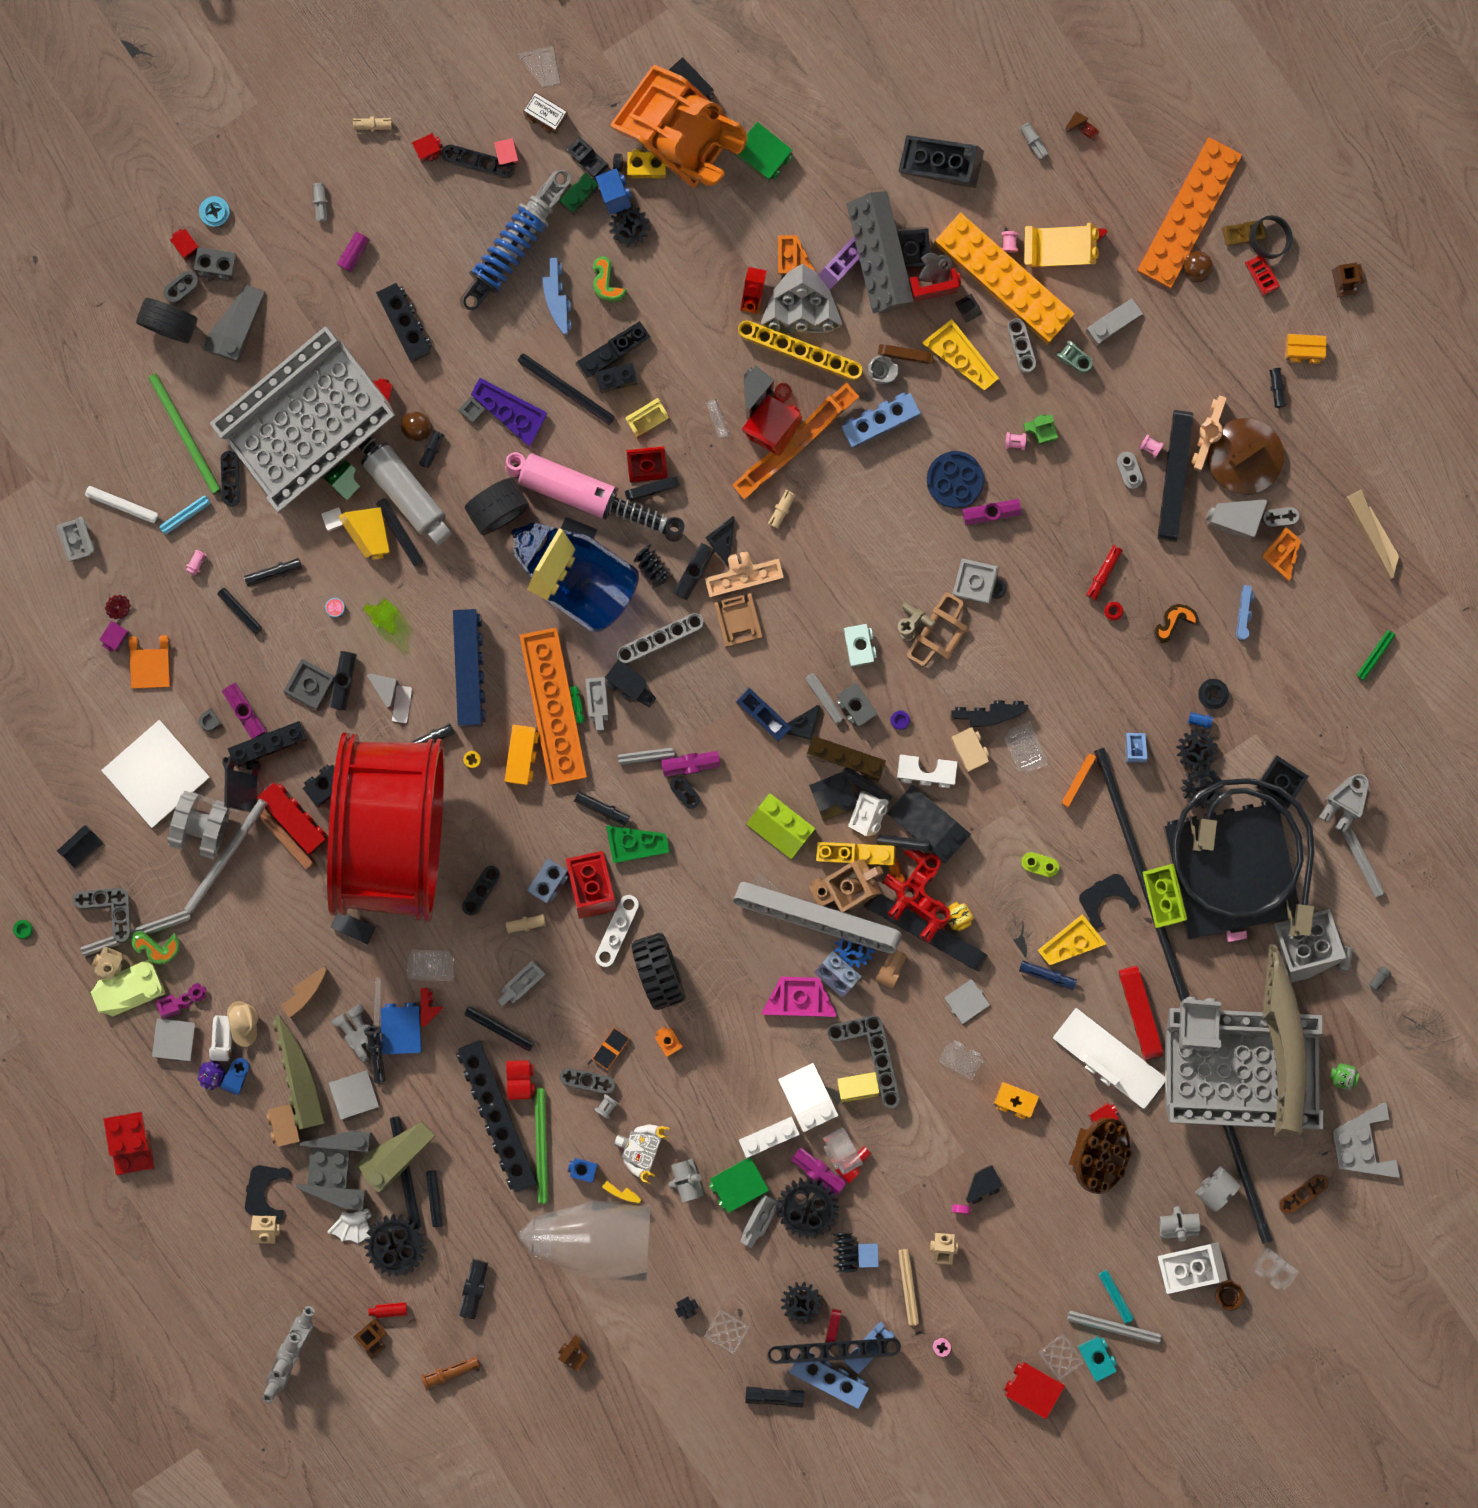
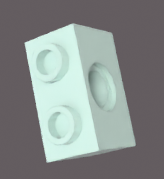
(856, 656)

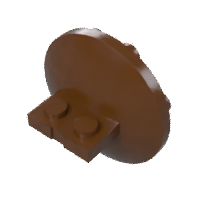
(1246, 456)
(1101, 1154)

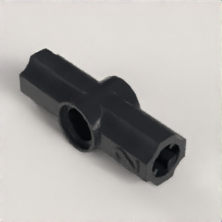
(687, 582)
(345, 668)
(473, 1289)

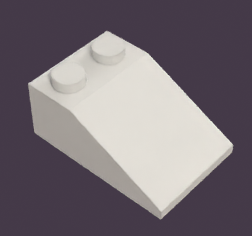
(808, 1097)
(1192, 1268)

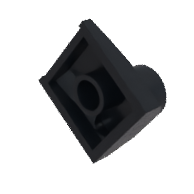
(914, 245)
(833, 796)

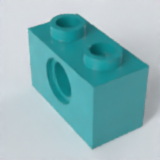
(1089, 1349)

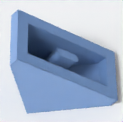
(1136, 748)

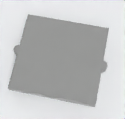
(967, 1001)

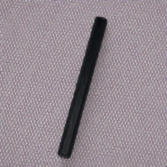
(566, 389)
(406, 1179)

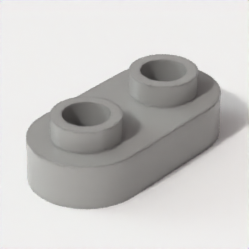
(1128, 470)

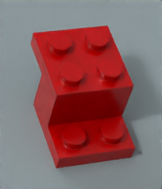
(128, 1143)

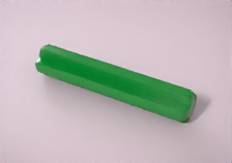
(1375, 655)

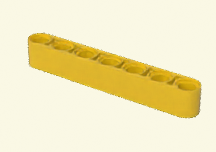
(793, 343)

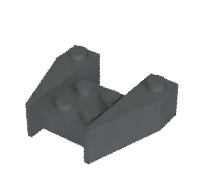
(330, 1168)

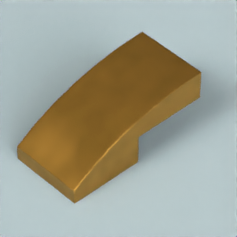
(1240, 233)

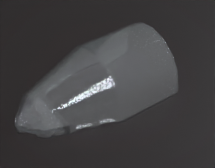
(593, 1239)

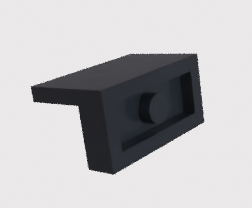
(80, 846)

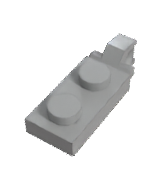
(597, 701)
(521, 983)
(759, 1220)

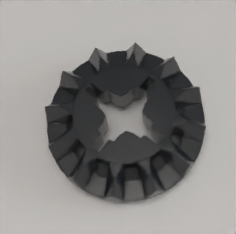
(1212, 684)

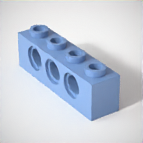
(909, 412)
(853, 1397)

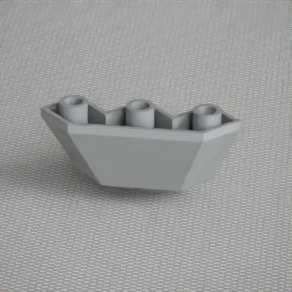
(801, 304)

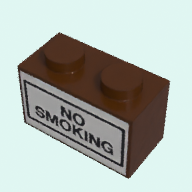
(544, 113)

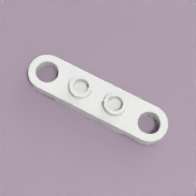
(617, 930)

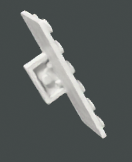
(1109, 1058)

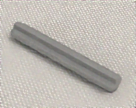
(1363, 862)

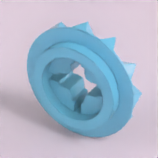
(218, 203)

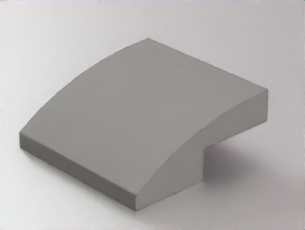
(353, 1095)

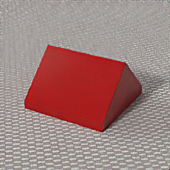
(646, 464)

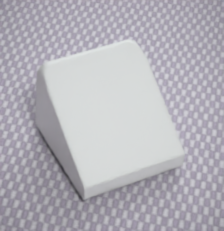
(331, 519)

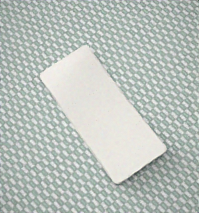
(401, 704)

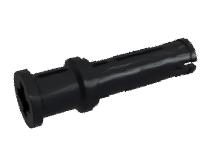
(375, 1046)

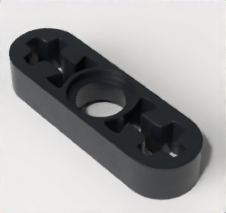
(234, 464)
(652, 488)

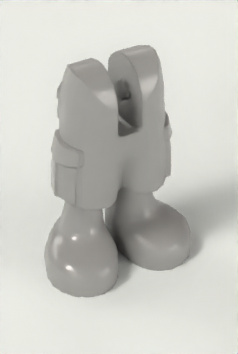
(354, 1039)

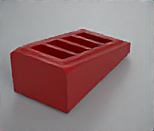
(1271, 277)

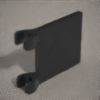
(240, 787)

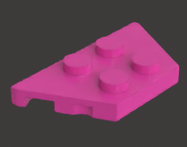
(799, 998)

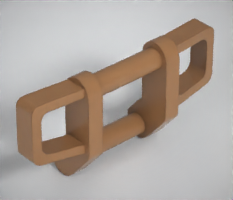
(926, 630)

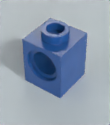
(591, 1169)

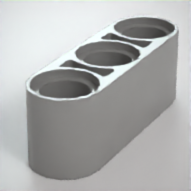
(1021, 336)

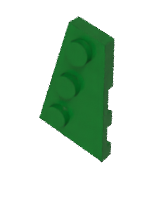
(634, 844)

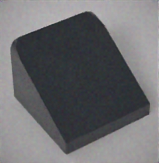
(968, 308)

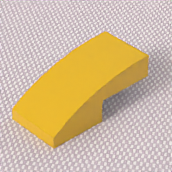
(627, 1194)

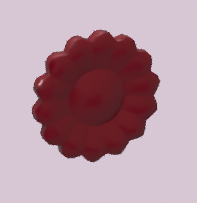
(117, 606)

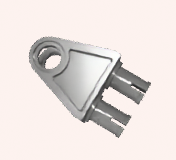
(1348, 800)

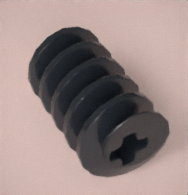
(652, 566)
(845, 1252)

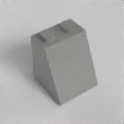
(1237, 517)

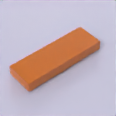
(1078, 780)

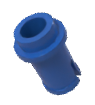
(1200, 720)

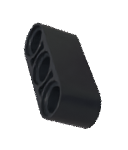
(480, 900)

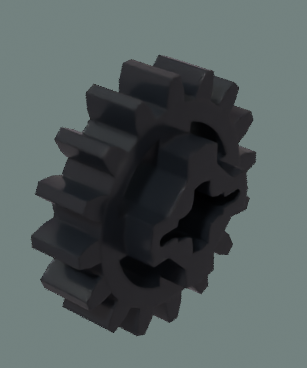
(637, 223)
(1194, 740)
(1194, 786)
(793, 1308)

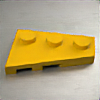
(1071, 941)

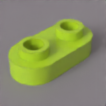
(1040, 864)

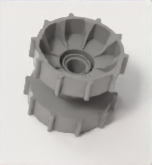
(188, 822)

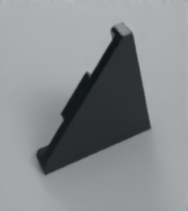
(721, 539)
(804, 724)

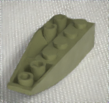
(299, 1078)

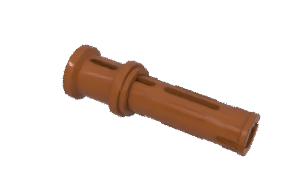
(441, 1375)

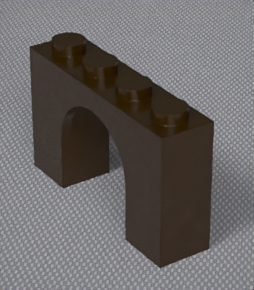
(841, 755)

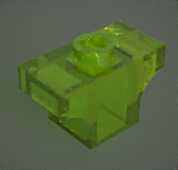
(383, 615)

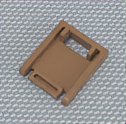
(738, 617)

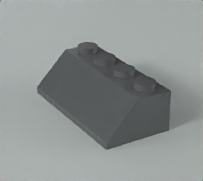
(756, 388)

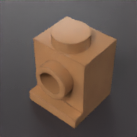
(821, 900)

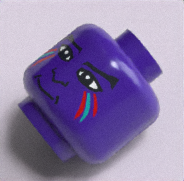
(211, 1075)

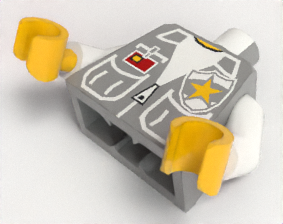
(641, 1149)

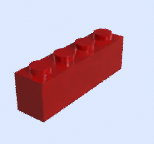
(292, 818)

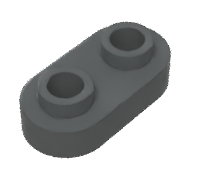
(179, 285)

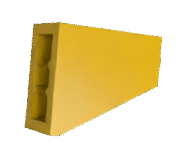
(367, 531)

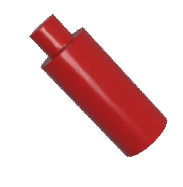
(388, 1310)

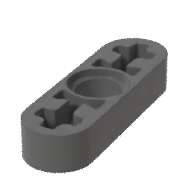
(593, 1075)

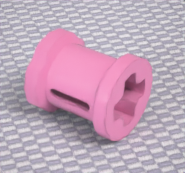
(1009, 241)
(1009, 437)
(1151, 446)
(944, 1352)

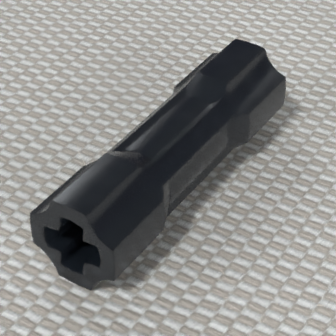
(759, 1395)

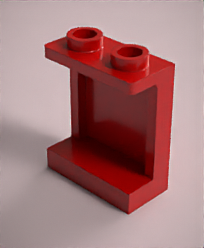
(935, 290)
(1033, 1389)

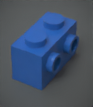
(613, 191)

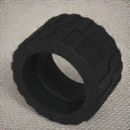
(496, 506)

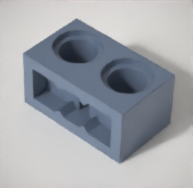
(543, 879)
(837, 974)

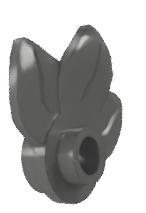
(933, 270)

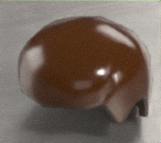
(1197, 266)
(416, 426)
(1229, 1295)

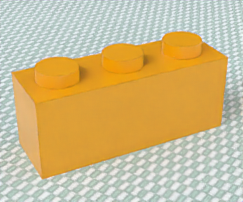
(521, 755)

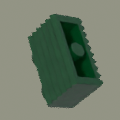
(579, 194)

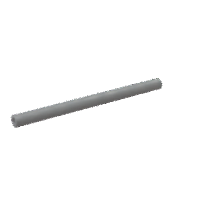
(225, 856)

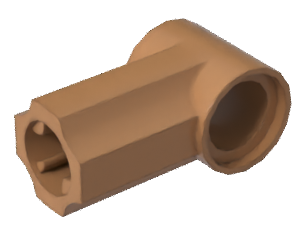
(890, 971)

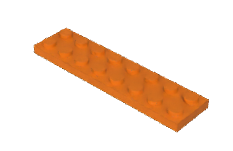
(1189, 212)
(553, 706)

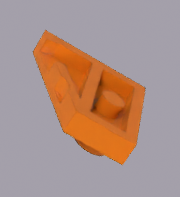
(791, 254)
(1282, 553)

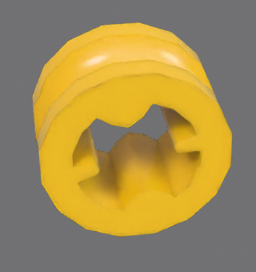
(477, 756)

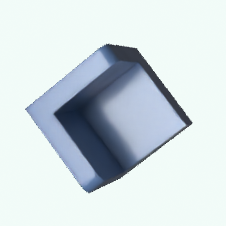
(868, 1255)

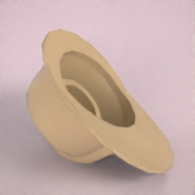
(243, 1023)

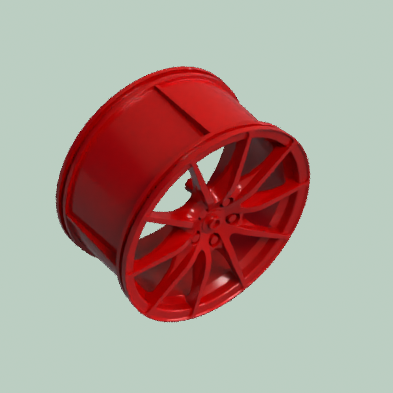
(385, 827)

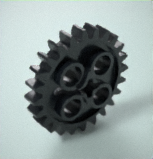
(790, 1203)
(378, 1249)

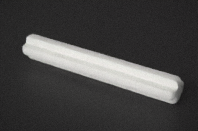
(121, 504)

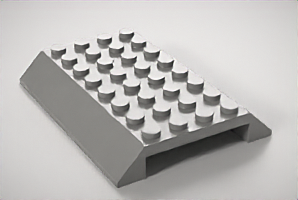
(303, 417)
(1239, 1079)

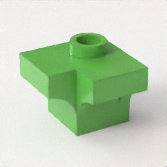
(1042, 428)

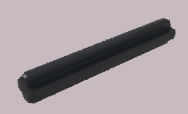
(399, 532)
(499, 1028)

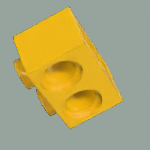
(646, 169)

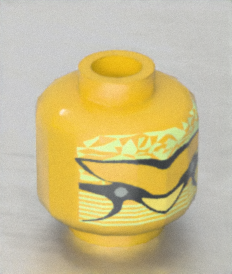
(960, 916)

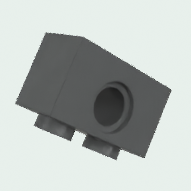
(852, 694)

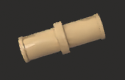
(372, 124)
(782, 509)
(526, 923)

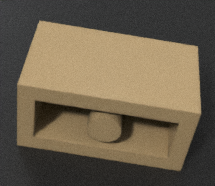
(970, 749)

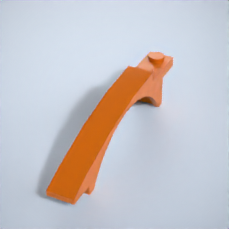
(813, 426)

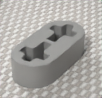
(1280, 512)

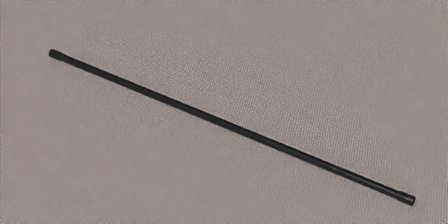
(1104, 764)

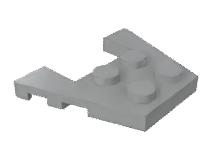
(1355, 1144)

